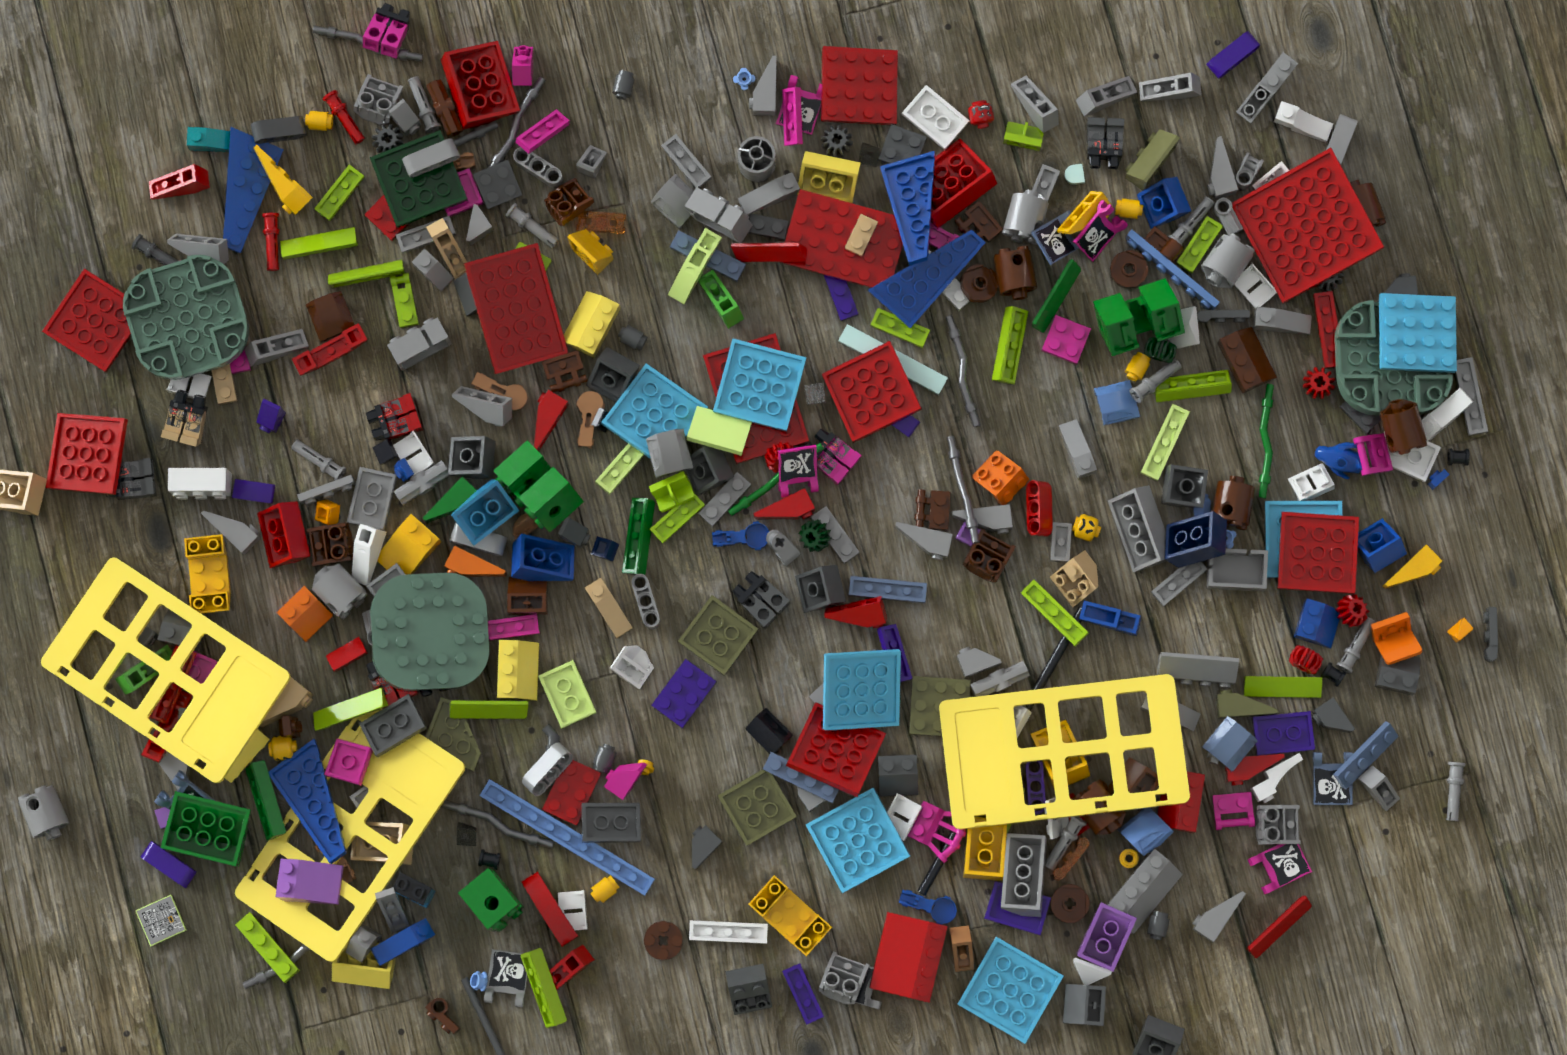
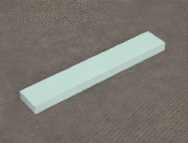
(914, 370)

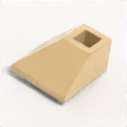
(1077, 578)

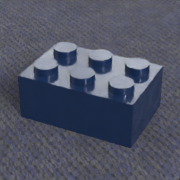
(1195, 539)

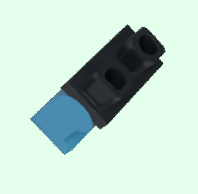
(413, 890)

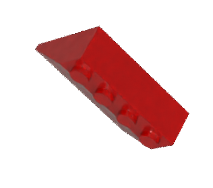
(479, 84)
(958, 181)
(908, 957)

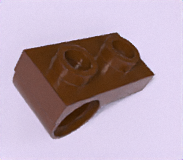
(1167, 246)
(289, 727)
(447, 1024)

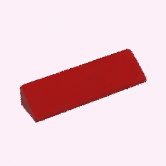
(769, 252)
(167, 703)
(1279, 926)

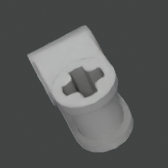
(1249, 168)
(783, 548)

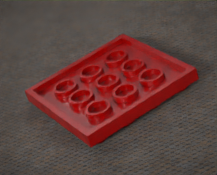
(859, 85)
(91, 321)
(871, 391)
(86, 453)
(1318, 552)
(835, 756)

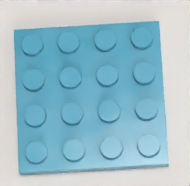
(1417, 333)
(759, 384)
(650, 407)
(1273, 520)
(861, 689)
(858, 840)
(1010, 990)

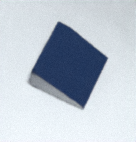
(605, 548)

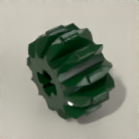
(1160, 351)
(815, 535)

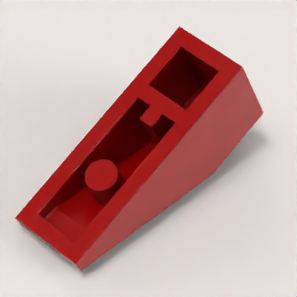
(180, 182)
(549, 413)
(791, 507)
(861, 613)
(1250, 767)
(570, 966)

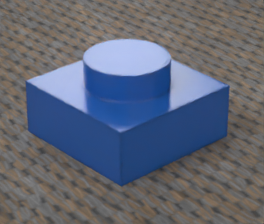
(403, 470)
(1437, 478)

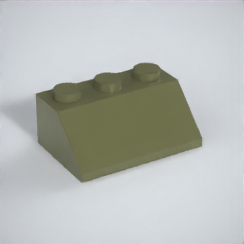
(1151, 158)

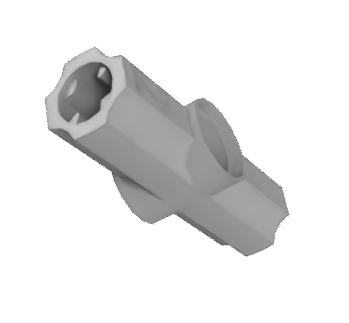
(422, 483)
(1000, 680)

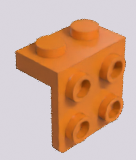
(1001, 477)
(1395, 639)

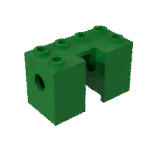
(1154, 310)
(537, 487)
(482, 892)

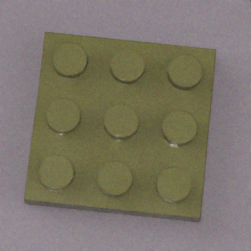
(718, 635)
(925, 702)
(757, 806)

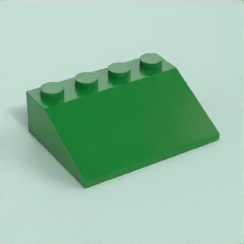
(206, 829)

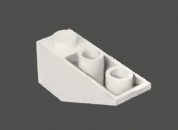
(366, 552)

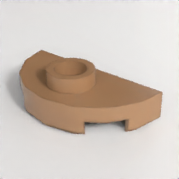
(524, 525)

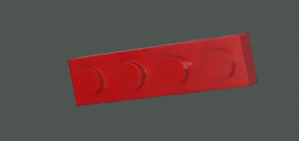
(1327, 325)

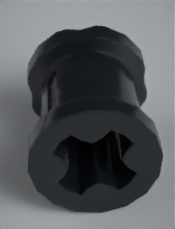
(1458, 457)
(1333, 674)
(489, 859)

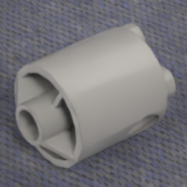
(756, 159)
(1025, 215)
(1226, 261)
(338, 590)
(44, 812)

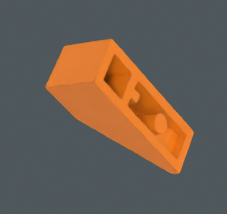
(469, 565)

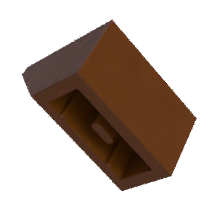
(527, 597)
(1138, 778)

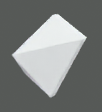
(1089, 972)

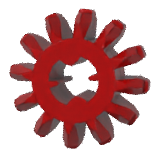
(1325, 380)
(771, 456)
(1352, 610)
(1305, 659)

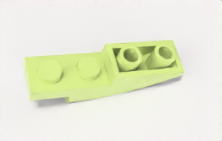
(694, 266)

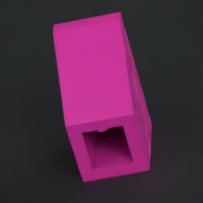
(522, 66)

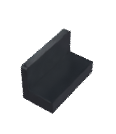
(768, 731)

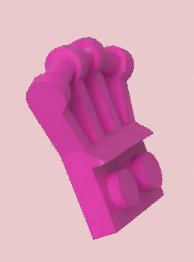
(926, 830)

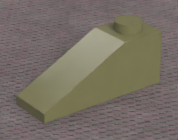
(1237, 705)

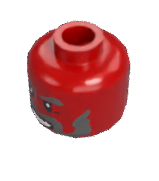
(981, 114)

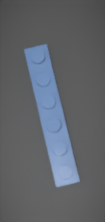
(1177, 275)

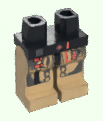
(185, 419)

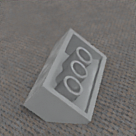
(1139, 527)
(1199, 668)
(1024, 874)
(1146, 887)

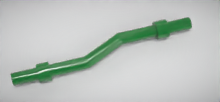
(1267, 404)
(745, 502)

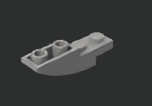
(1267, 87)

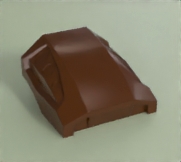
(567, 202)
(330, 315)
(327, 541)
(988, 557)

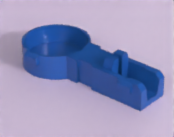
(755, 533)
(943, 911)

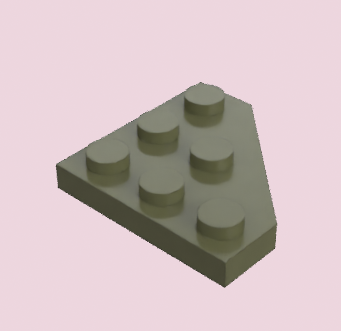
(454, 736)

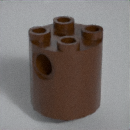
(1370, 202)
(1015, 272)
(1403, 426)
(1234, 501)
(1101, 822)

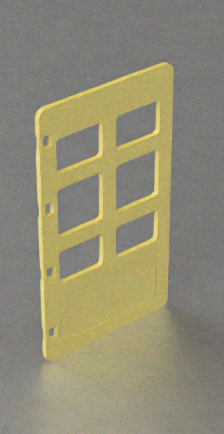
(223, 708)
(986, 758)
(410, 777)

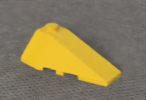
(289, 191)

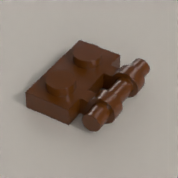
(982, 220)
(561, 366)
(939, 509)

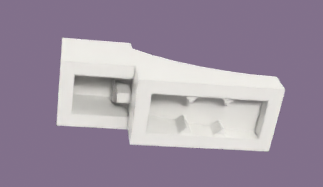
(1303, 122)
(1446, 413)
(1266, 789)

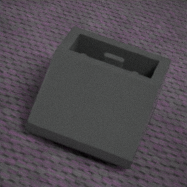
(748, 989)
(1084, 1004)

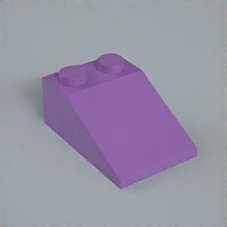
(309, 882)
(1106, 936)

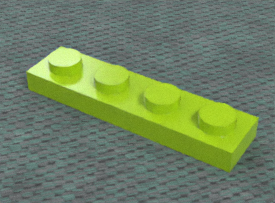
(1054, 613)
(267, 947)

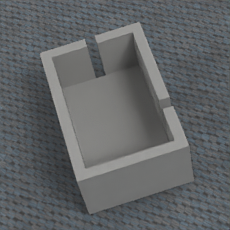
(718, 214)
(419, 343)
(1238, 571)

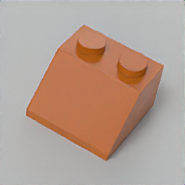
(305, 613)

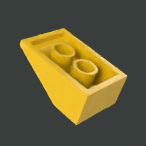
(590, 250)
(408, 546)
(1075, 766)
(985, 852)

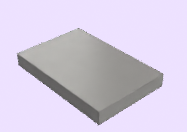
(372, 498)

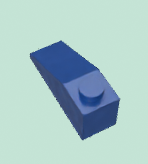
(403, 942)

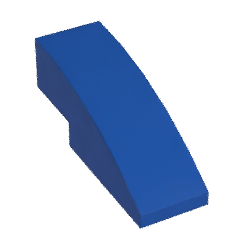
(1110, 618)

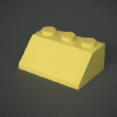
(829, 176)
(591, 323)
(518, 670)
(255, 744)
(368, 973)

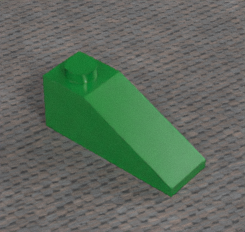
(451, 500)

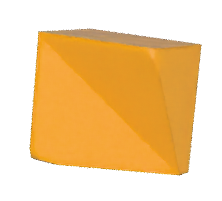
(327, 512)
(1460, 630)

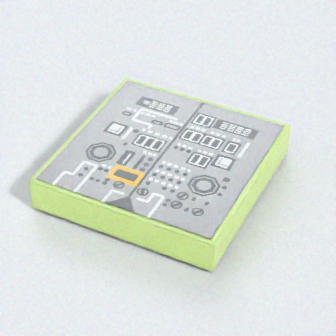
(161, 920)

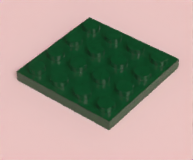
(419, 195)

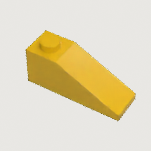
(1083, 213)
(1417, 567)

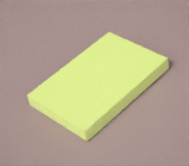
(719, 431)
(567, 694)

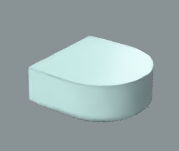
(1074, 174)

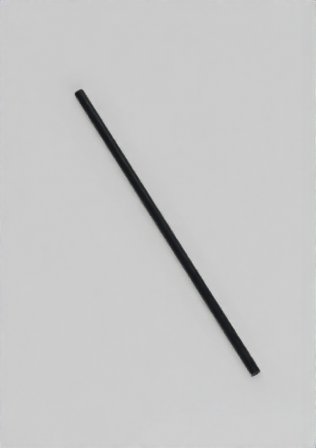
(1040, 684)

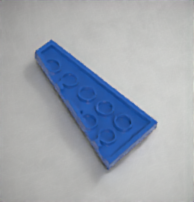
(245, 186)
(910, 195)
(919, 285)
(309, 796)

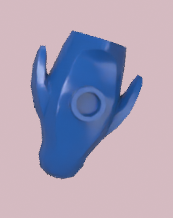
(1340, 458)

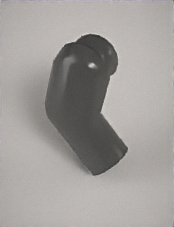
(552, 735)

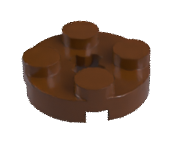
(1119, 274)
(974, 292)
(1078, 896)
(652, 939)

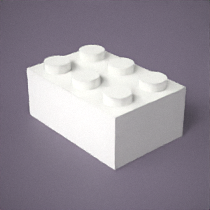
(200, 483)

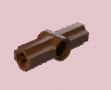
(444, 108)

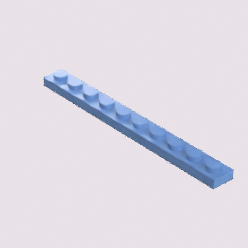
(566, 837)

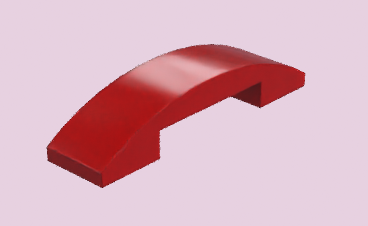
(330, 351)
(154, 751)
(549, 909)

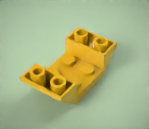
(208, 573)
(790, 915)

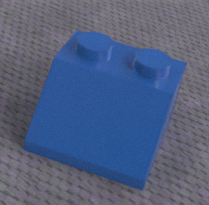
(1164, 202)
(1380, 545)
(1317, 623)

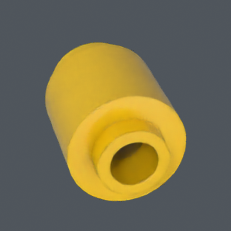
(319, 120)
(1128, 208)
(1137, 367)
(604, 889)

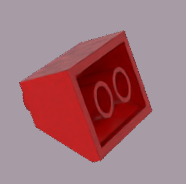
(283, 534)
(1184, 816)

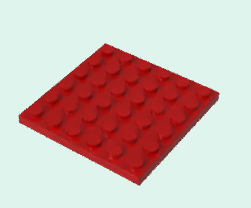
(1307, 225)

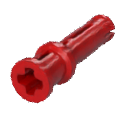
(339, 110)
(271, 231)

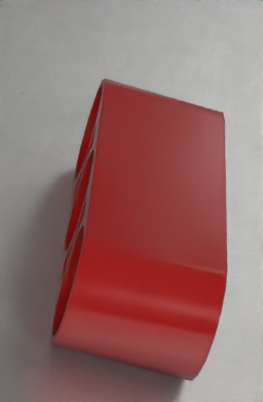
(1039, 508)

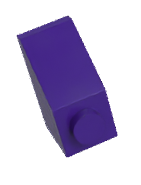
(270, 416)

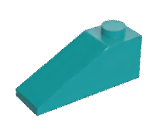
(207, 139)

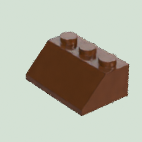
(1246, 359)

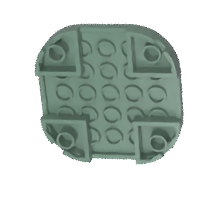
(186, 317)
(1359, 371)
(429, 631)

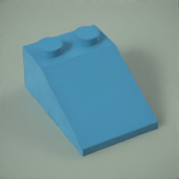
(484, 511)

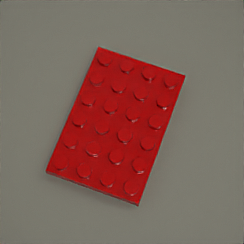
(825, 228)
(516, 308)
(759, 436)

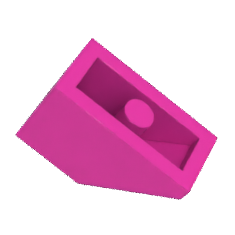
(624, 778)

